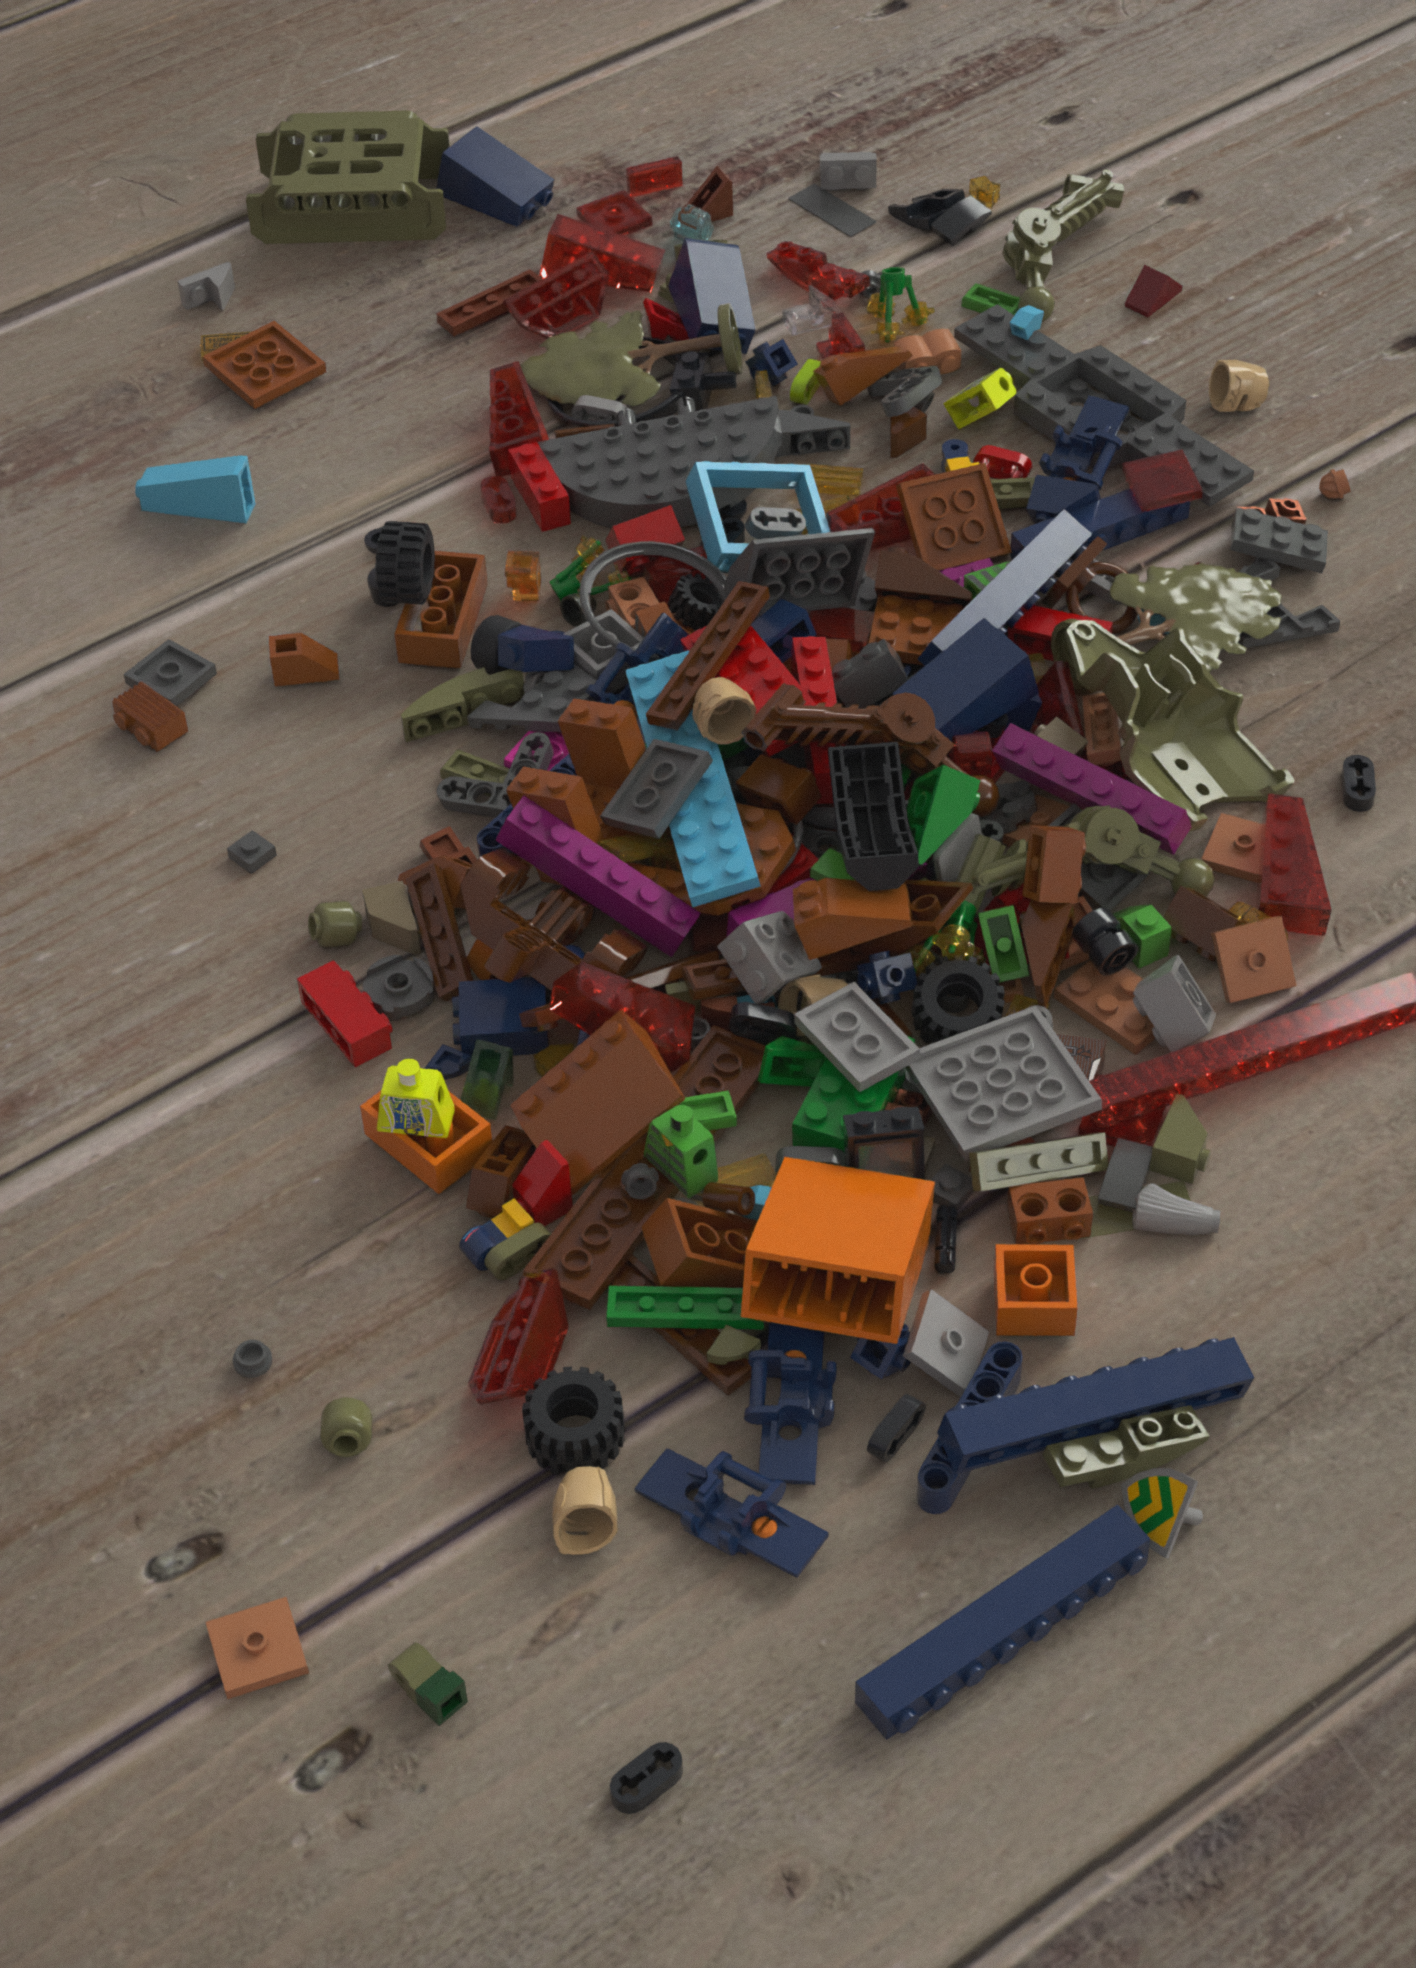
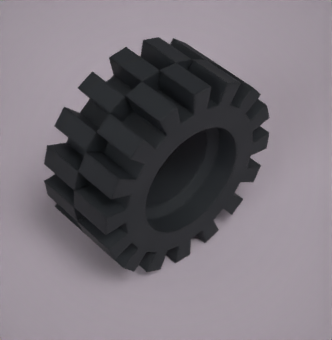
(694, 601)

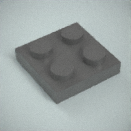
(172, 672)

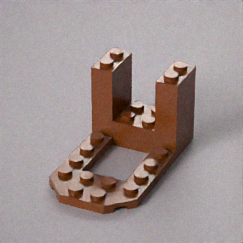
(604, 750)

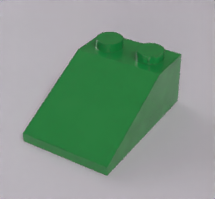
(938, 806)

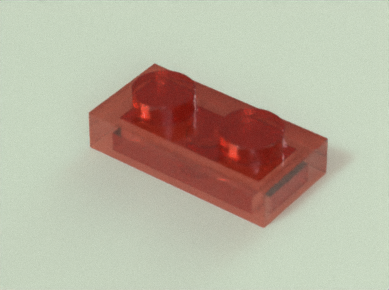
(654, 176)

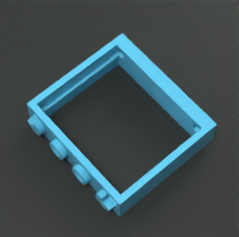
(747, 475)

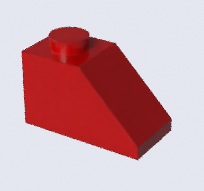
(544, 1185)

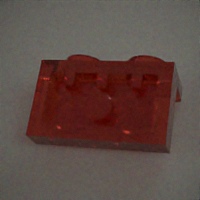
(842, 338)

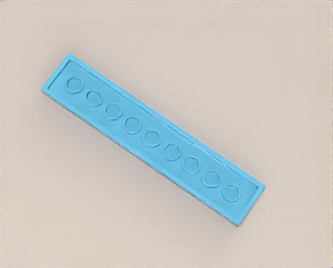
(708, 824)

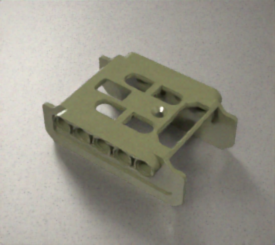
(352, 157)

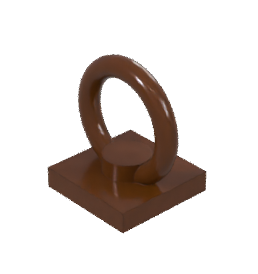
(1079, 575)

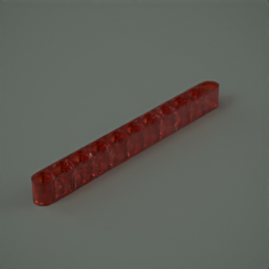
(1255, 1050)

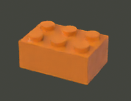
(434, 1159)

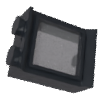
(886, 1141)

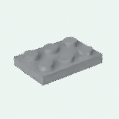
(856, 1036)

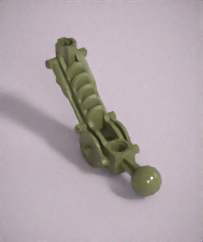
(1038, 230)
(1109, 839)

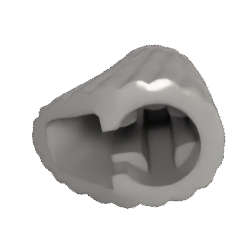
(1167, 1213)

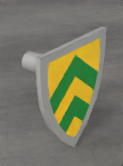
(1160, 1504)

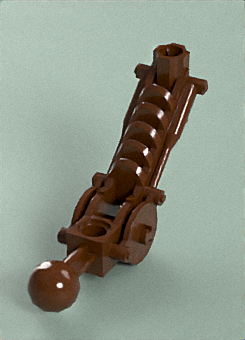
(898, 719)

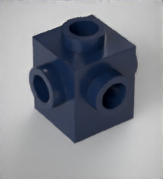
(774, 358)
(886, 976)
(882, 1357)

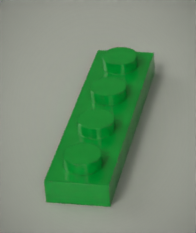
(677, 1307)

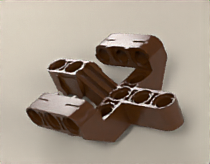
(535, 946)

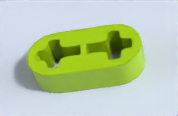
(805, 383)

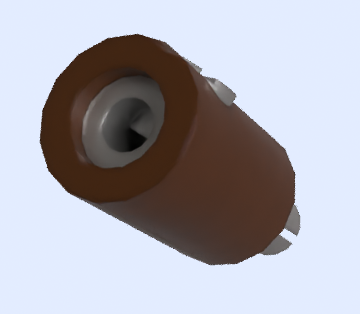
(727, 1198)

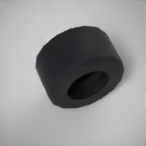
(485, 642)

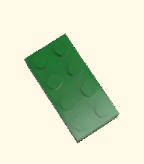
(832, 1096)

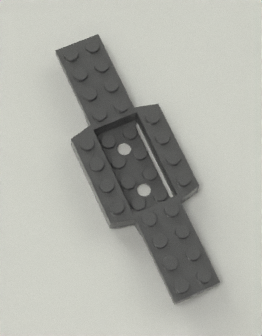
(1052, 382)

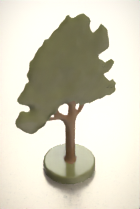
(603, 359)
(1201, 598)

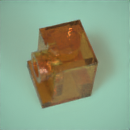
(524, 575)

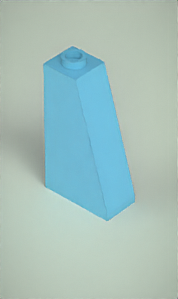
(199, 489)

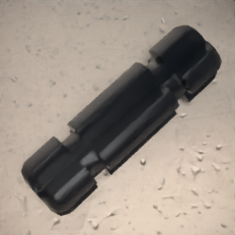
(945, 1239)

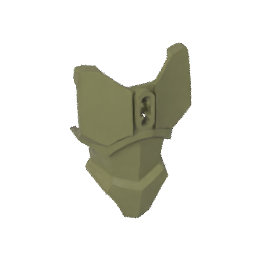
(1174, 721)

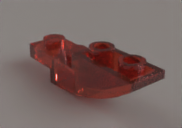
(810, 267)

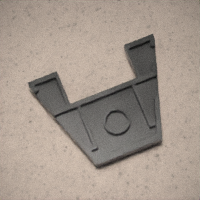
(1308, 624)
(539, 706)

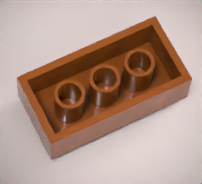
(444, 624)

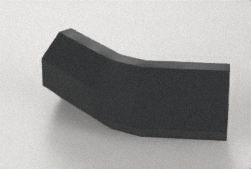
(872, 815)

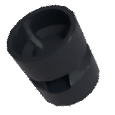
(1105, 942)

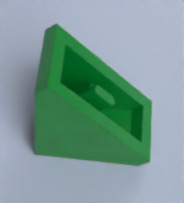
(790, 1063)

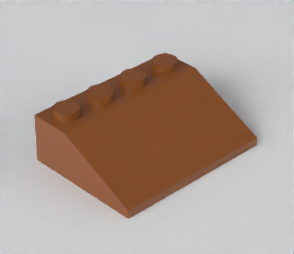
(599, 1098)

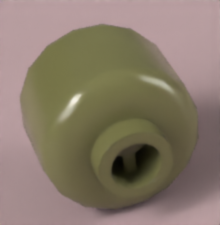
(334, 924)
(346, 1427)

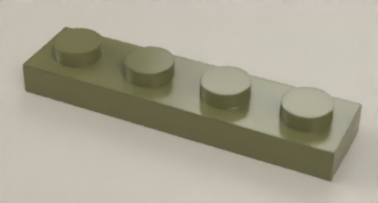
(1038, 1161)

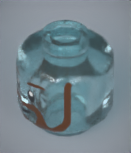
(691, 223)

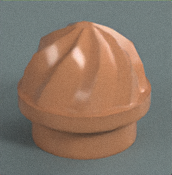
(1334, 484)

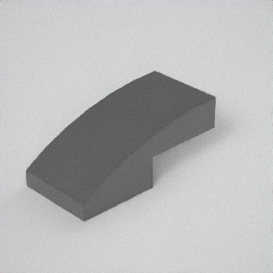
(1125, 1175)

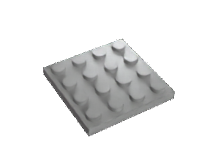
(1002, 1082)

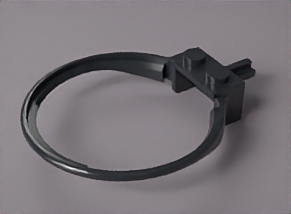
(690, 379)

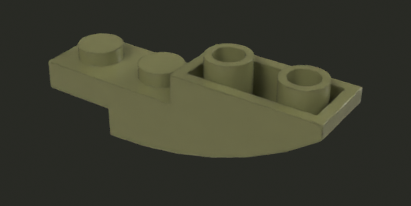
(452, 701)
(1131, 1449)

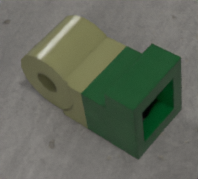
(428, 1683)

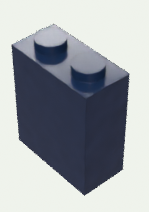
(491, 1013)

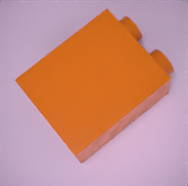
(838, 1250)

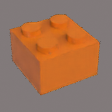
(1035, 1290)

